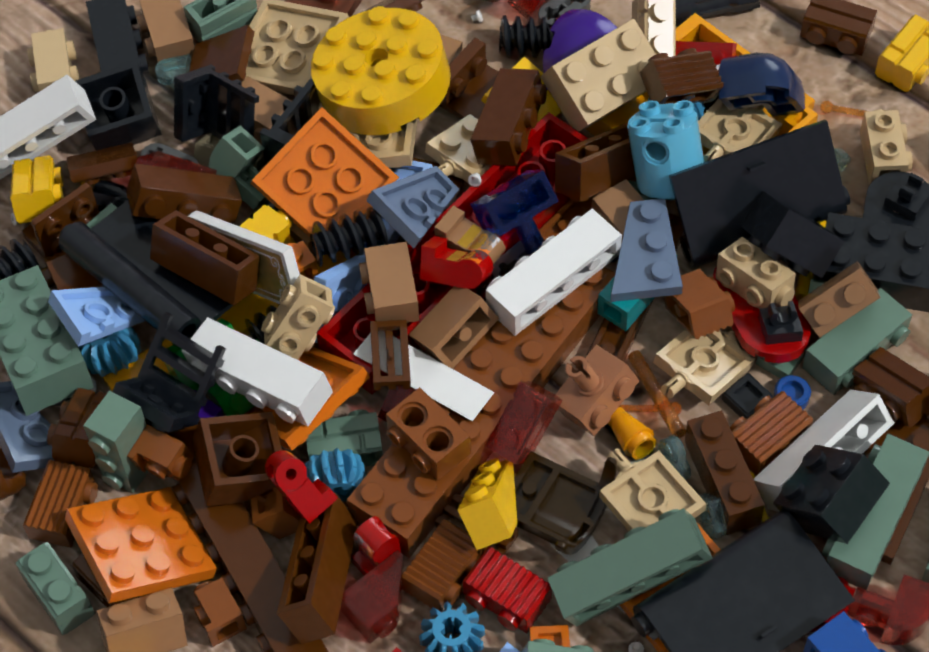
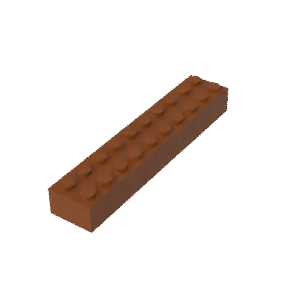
(412, 499)

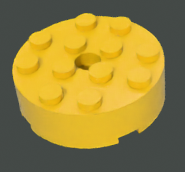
(381, 70)

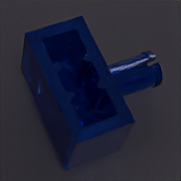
(515, 206)

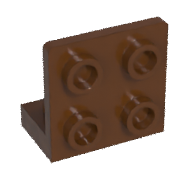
(469, 81)
(46, 227)

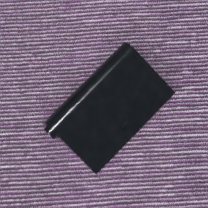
(720, 193)
(119, 259)
(749, 596)

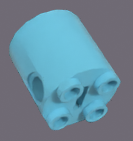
(663, 143)

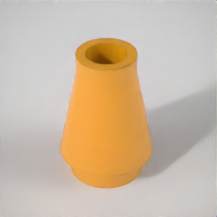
(633, 436)

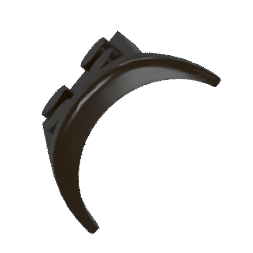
(559, 502)

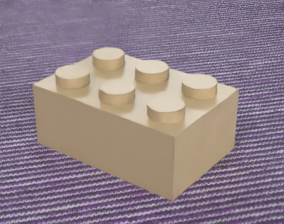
(600, 76)

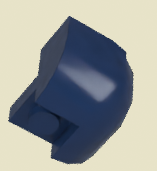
(760, 81)

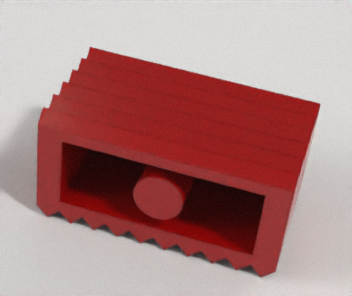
(506, 590)

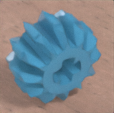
(111, 352)
(338, 470)
(456, 622)

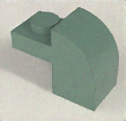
(235, 158)

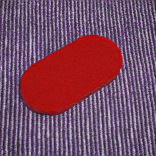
(750, 335)

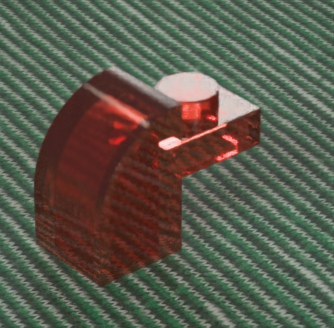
(900, 618)

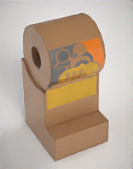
(468, 236)

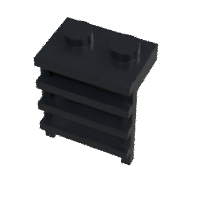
(211, 104)
(284, 127)
(162, 397)

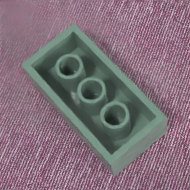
(36, 345)

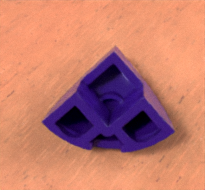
(573, 32)

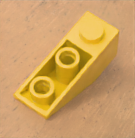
(490, 504)

